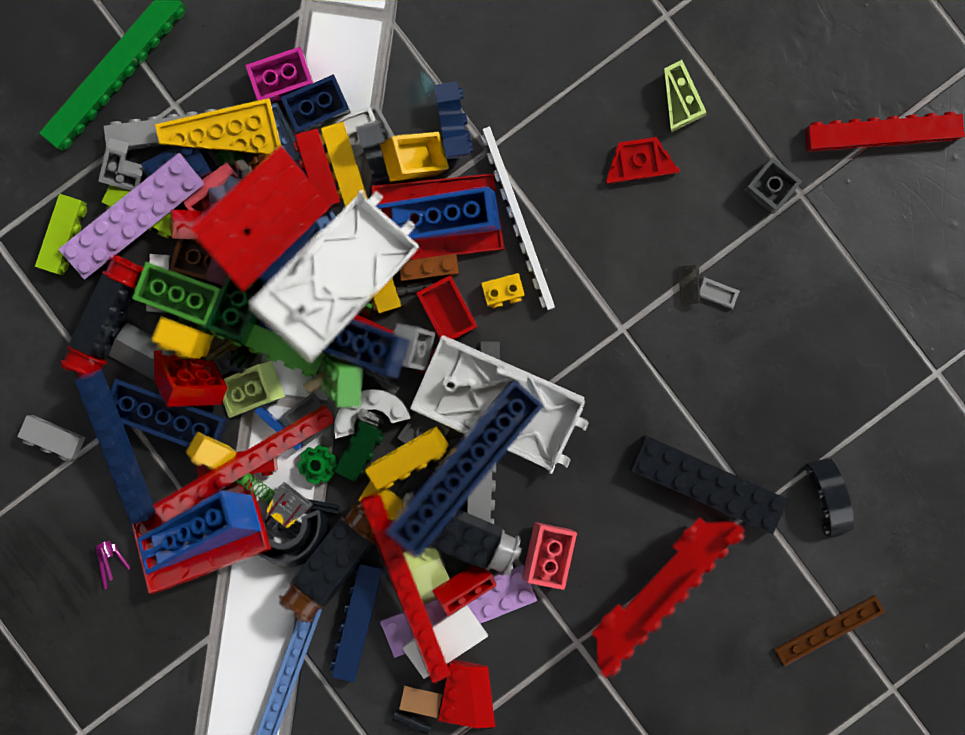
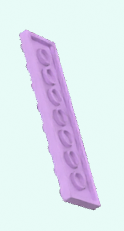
(131, 216)
(508, 595)

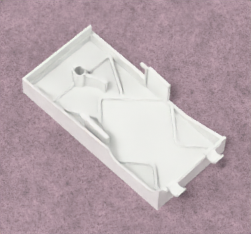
(466, 381)

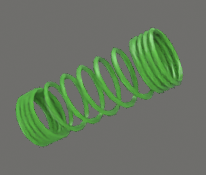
(265, 498)

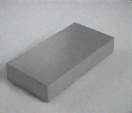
(718, 293)

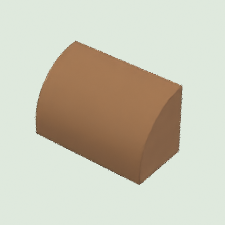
(420, 701)

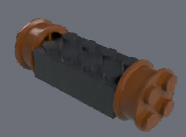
(329, 566)

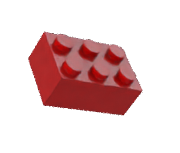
(447, 309)

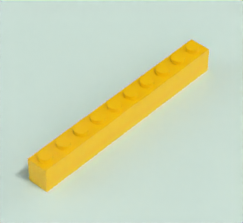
(350, 183)

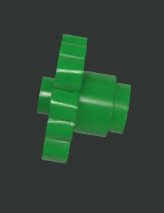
(317, 464)

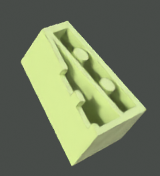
(682, 97)

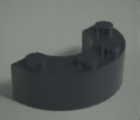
(371, 137)
(834, 496)
(299, 549)

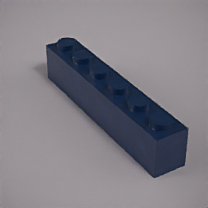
(357, 621)

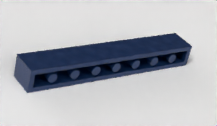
(115, 446)

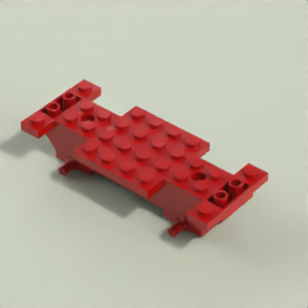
(628, 626)

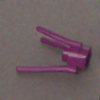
(103, 552)

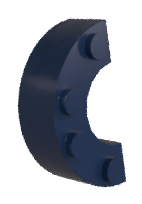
(455, 138)

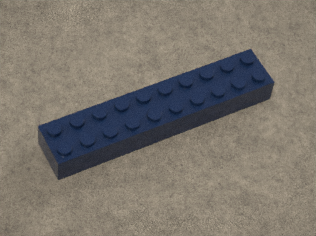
(463, 469)

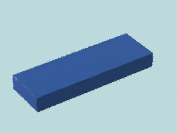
(273, 422)

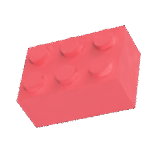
(549, 555)

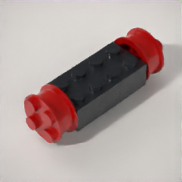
(102, 317)

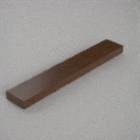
(829, 630)

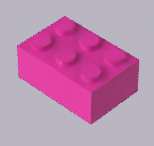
(279, 74)

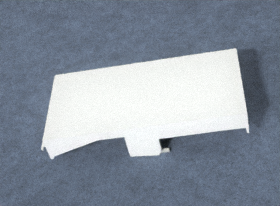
(335, 276)

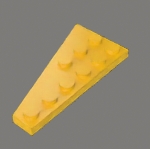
(235, 128)

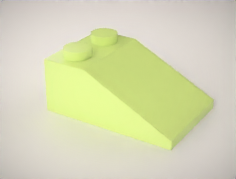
(252, 389)
(427, 572)

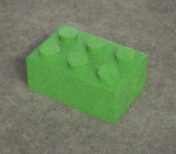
(342, 381)

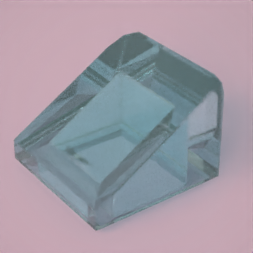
(428, 84)

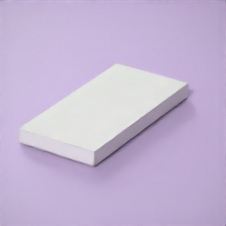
(454, 636)

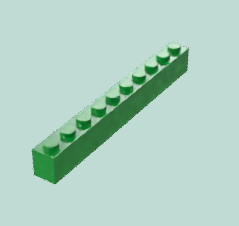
(111, 72)

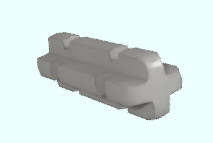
(370, 417)

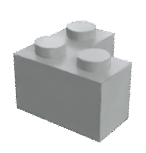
(116, 169)

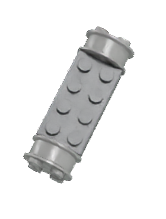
(475, 541)

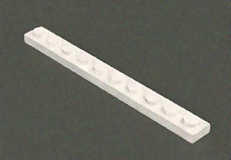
(514, 211)

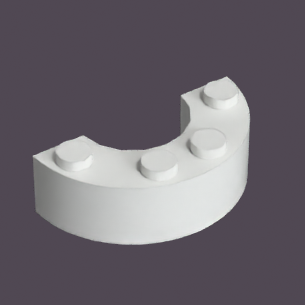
(370, 399)

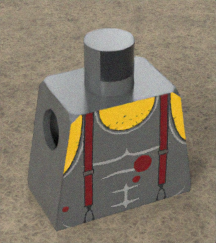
(286, 507)

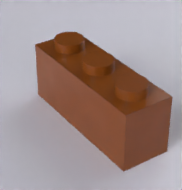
(429, 268)

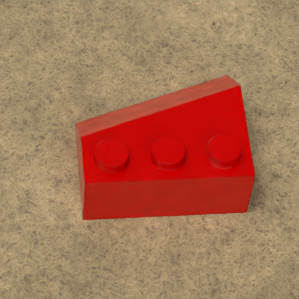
(188, 381)
(467, 696)

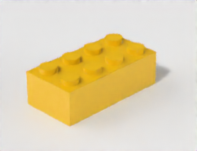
(183, 339)
(407, 457)

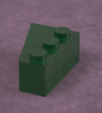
(359, 451)

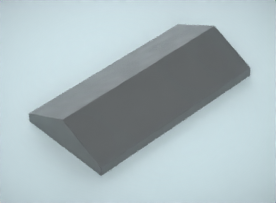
(137, 349)

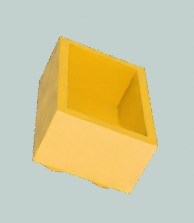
(414, 156)

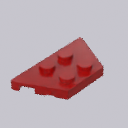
(640, 160)

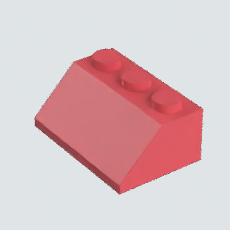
(199, 199)

